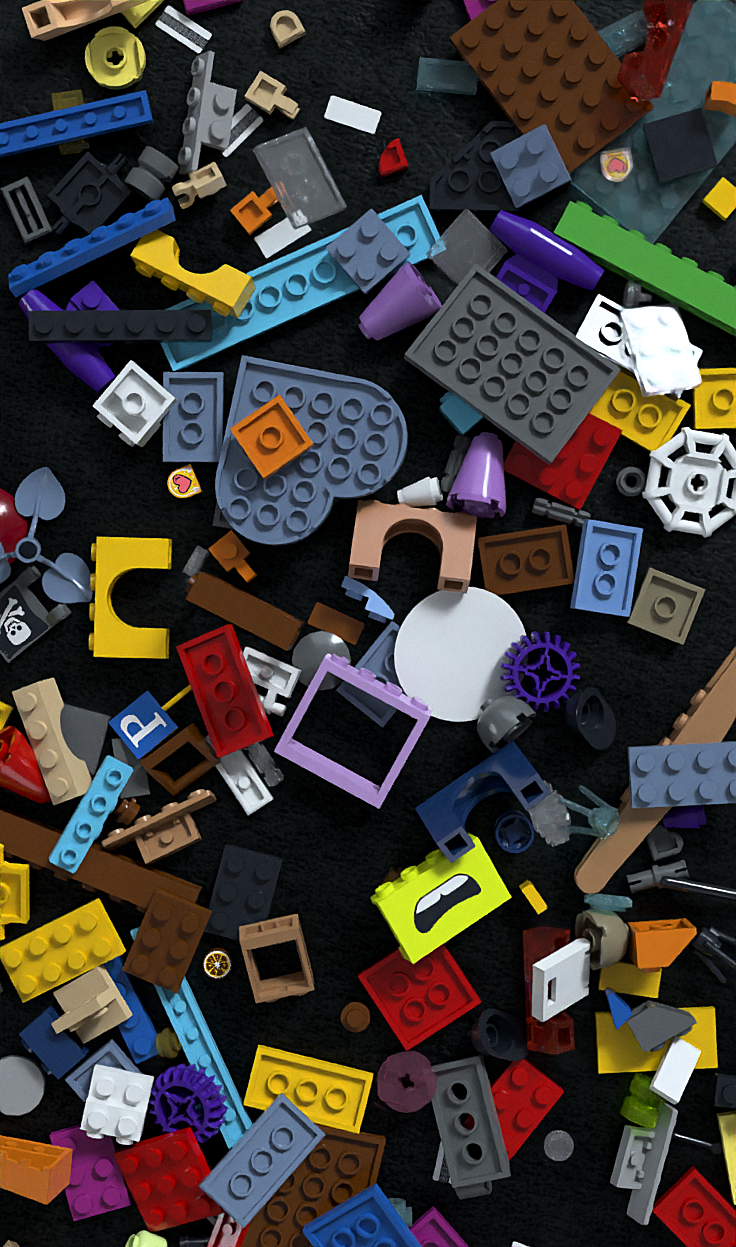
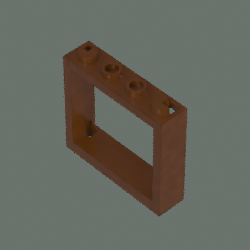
(244, 610)

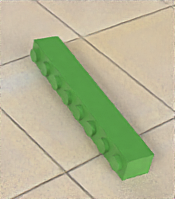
(650, 264)

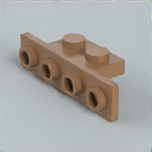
(164, 832)

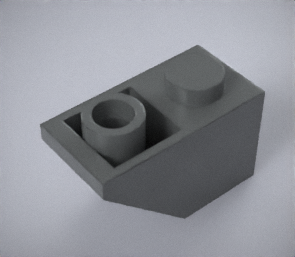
(656, 1023)

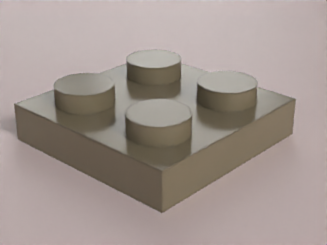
(665, 606)

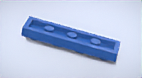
(137, 1029)

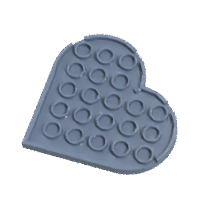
(356, 450)

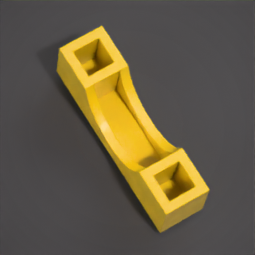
(224, 288)

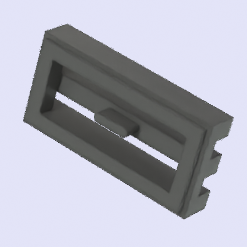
(37, 233)

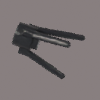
(707, 943)

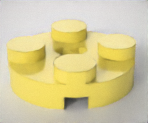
(101, 48)

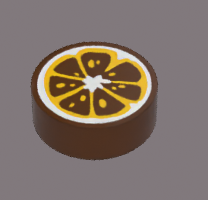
(217, 963)

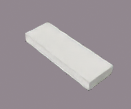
(243, 780)

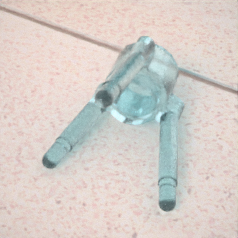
(603, 819)

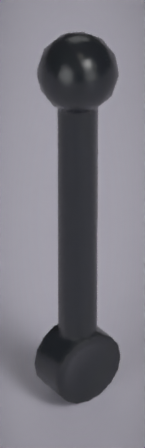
(716, 1146)

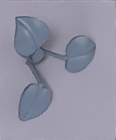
(44, 498)

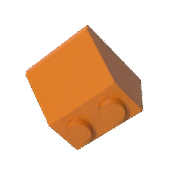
(658, 942)

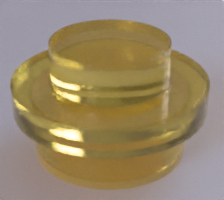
(168, 1043)

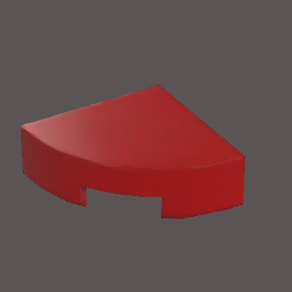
(392, 159)

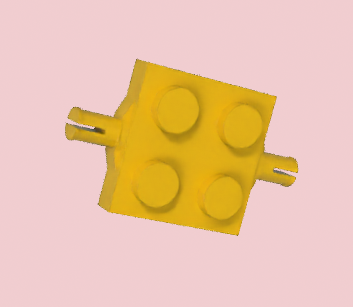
(13, 893)

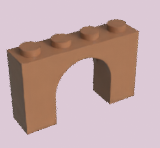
(448, 531)

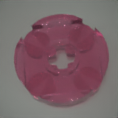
(392, 1090)

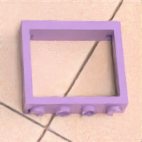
(329, 769)

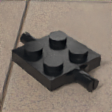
(90, 194)

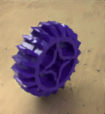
(541, 658)
(172, 1094)

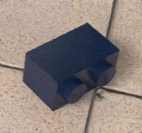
(56, 1051)

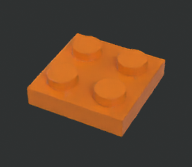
(272, 437)

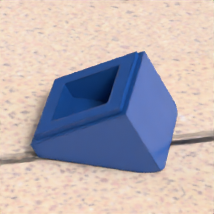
(618, 1008)

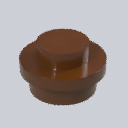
(126, 811)
(355, 1016)

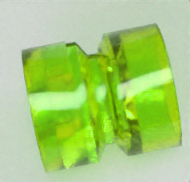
(643, 1103)

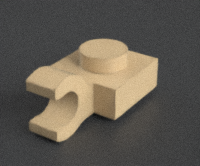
(268, 94)
(201, 183)

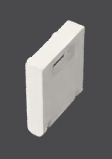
(569, 976)

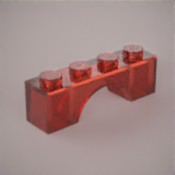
(646, 71)
(557, 1032)

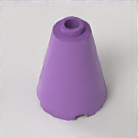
(399, 304)
(481, 479)

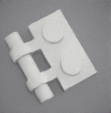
(273, 675)

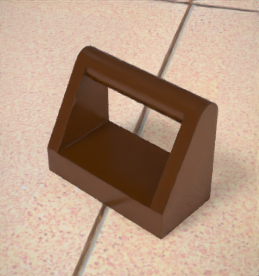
(190, 734)

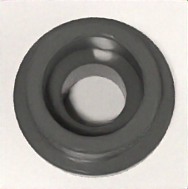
(635, 473)

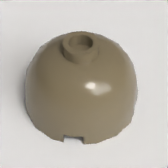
(607, 936)

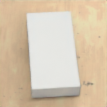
(675, 1070)

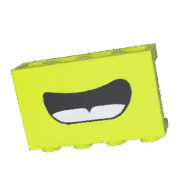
(439, 899)

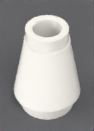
(422, 493)

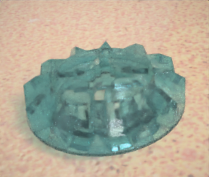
(608, 902)

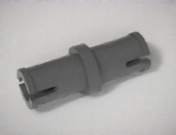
(652, 877)

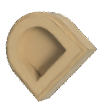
(286, 27)

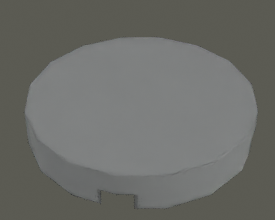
(20, 1084)

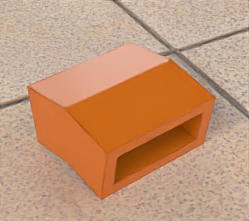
(721, 97)

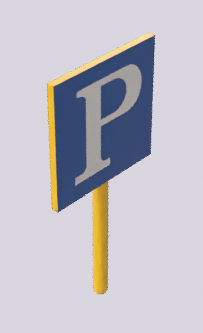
(145, 723)

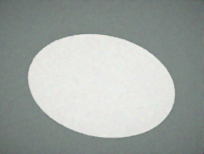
(454, 651)

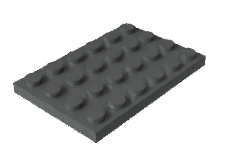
(512, 363)

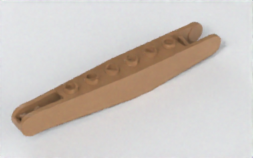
(704, 722)

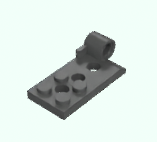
(469, 1175)

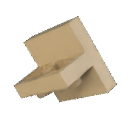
(90, 1005)

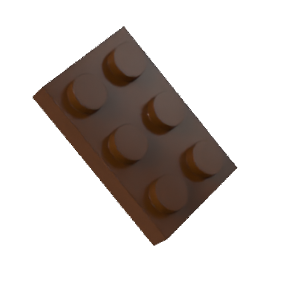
(526, 560)
(167, 940)

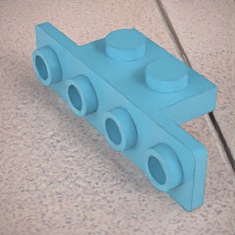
(90, 814)

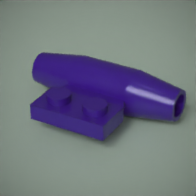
(540, 260)
(80, 358)

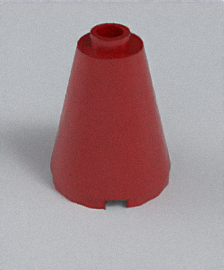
(20, 767)

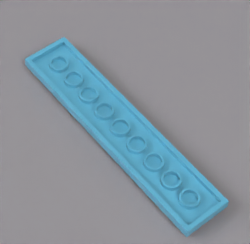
(299, 286)

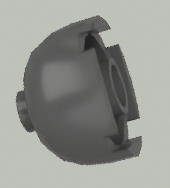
(503, 720)

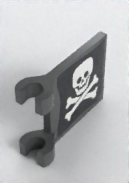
(23, 616)

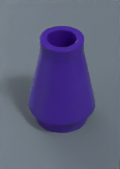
(685, 817)

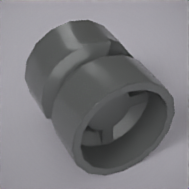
(151, 174)

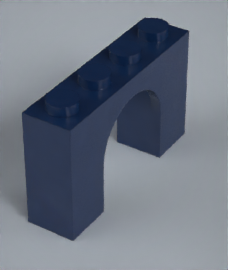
(501, 772)

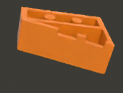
(34, 1168)

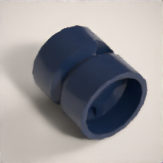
(513, 831)

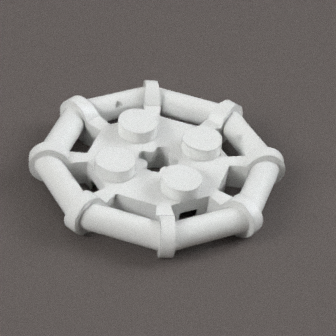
(679, 482)

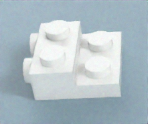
(134, 405)
(116, 1104)

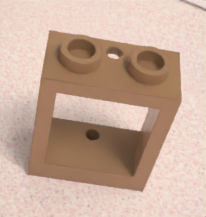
(270, 933)

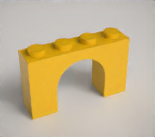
(113, 559)

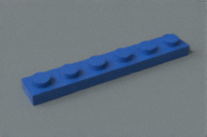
(74, 123)
(98, 243)

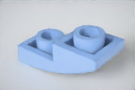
(378, 608)

